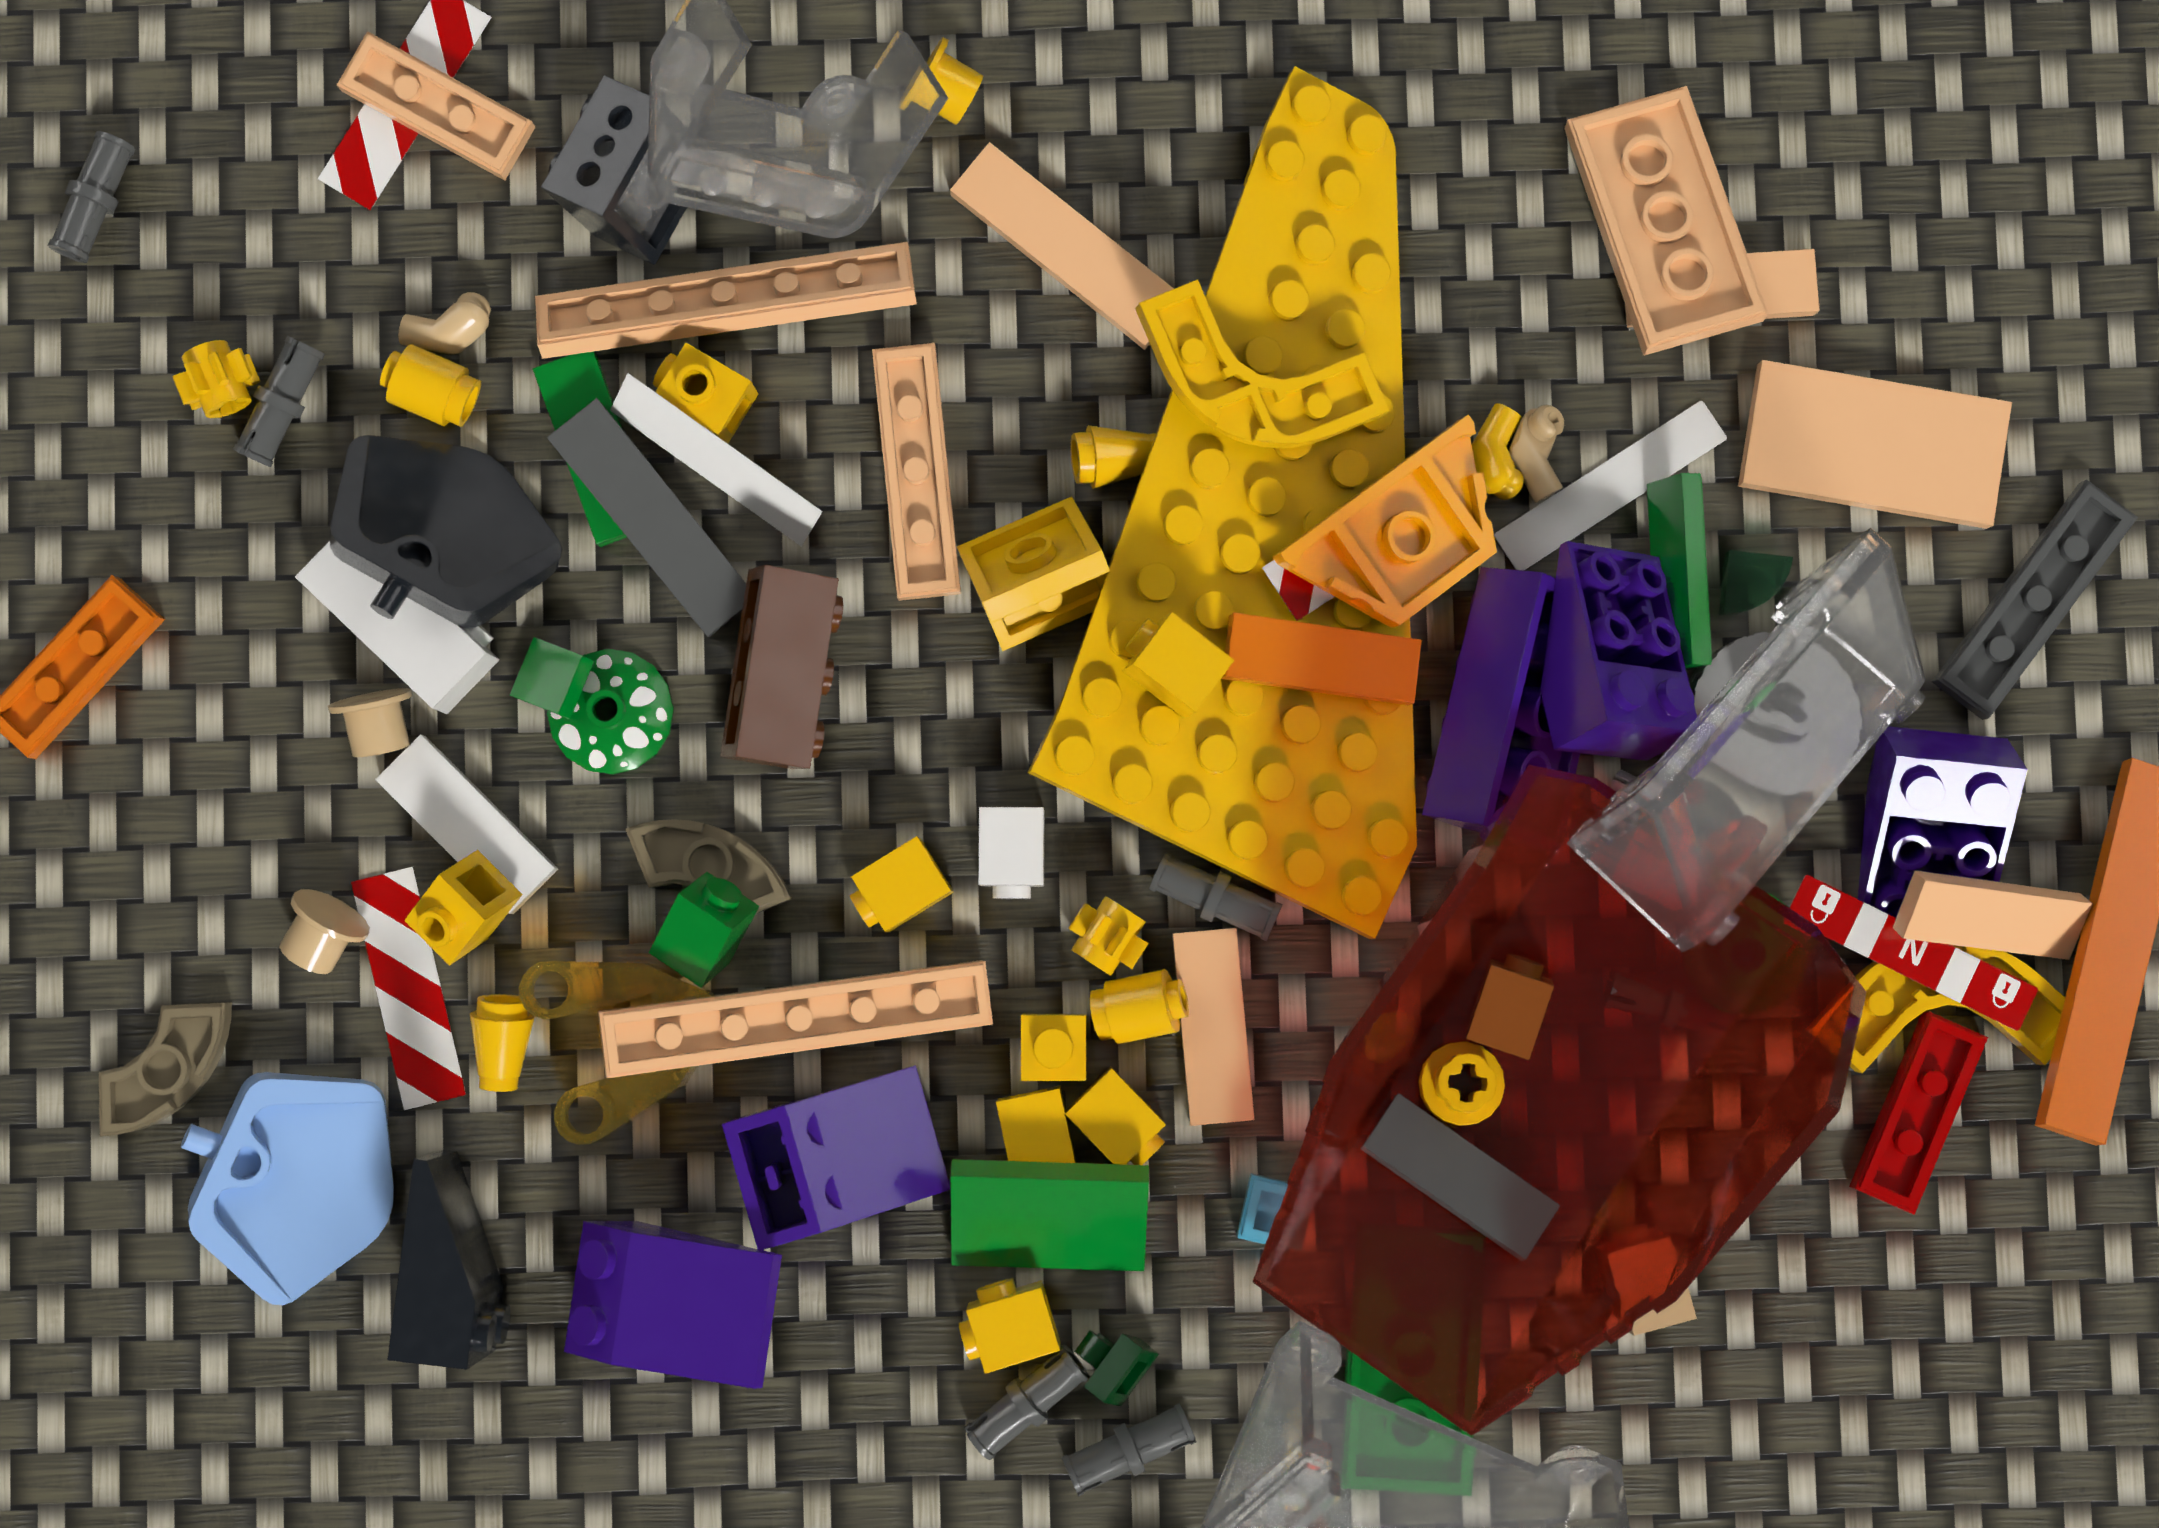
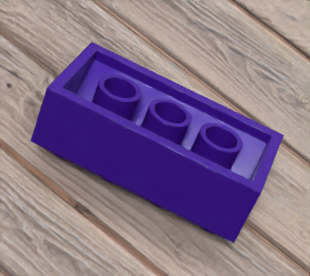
(1496, 701)

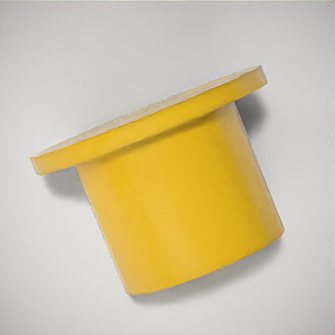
(956, 80)

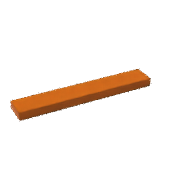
(2108, 965)

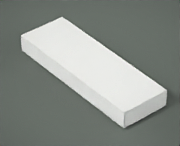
(463, 816)

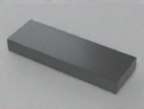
(1460, 1177)

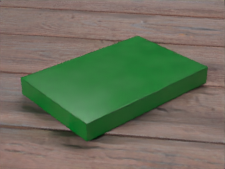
(1049, 1215)

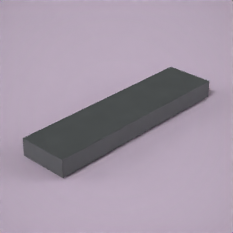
(651, 516)
(2034, 599)

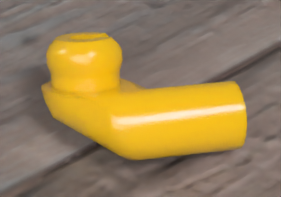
(1492, 454)

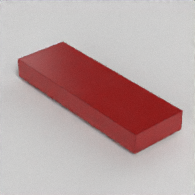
(1918, 1112)

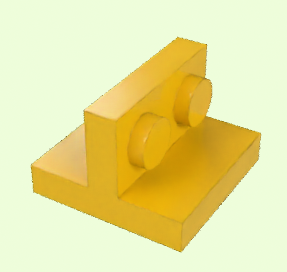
(1036, 572)

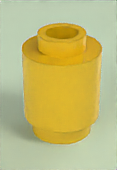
(430, 386)
(1139, 1007)

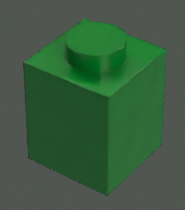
(704, 928)

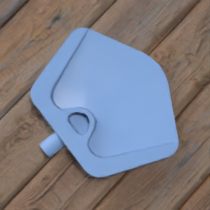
(293, 1180)

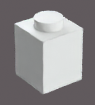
(1011, 850)

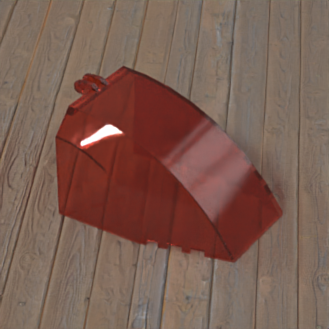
(1637, 1114)

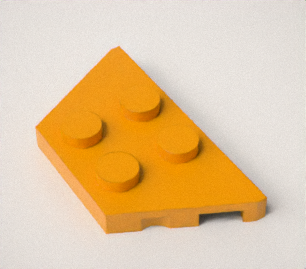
(1403, 533)

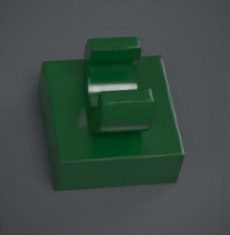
(1117, 1365)

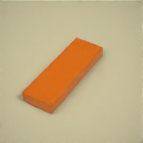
(1322, 659)
(75, 666)

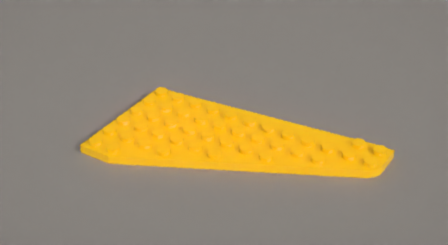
(1264, 777)

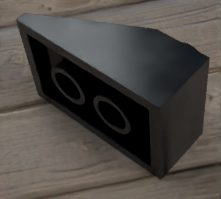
(447, 1277)

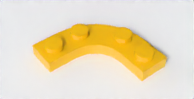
(1239, 400)
(1897, 1000)

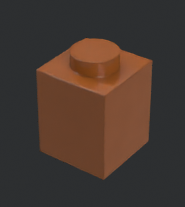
(1510, 1006)

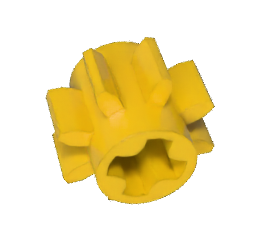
(216, 379)
(1108, 935)

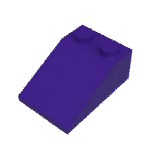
(672, 1303)

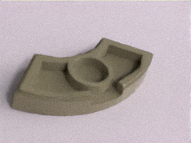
(686, 849)
(169, 1069)

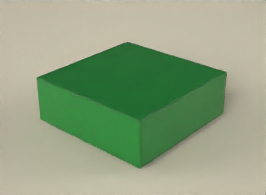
(552, 678)

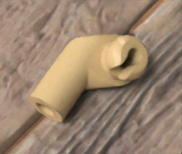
(452, 330)
(1532, 447)

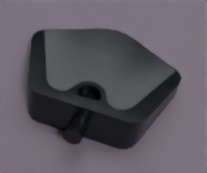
(439, 529)

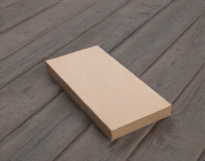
(1665, 220)
(1875, 444)

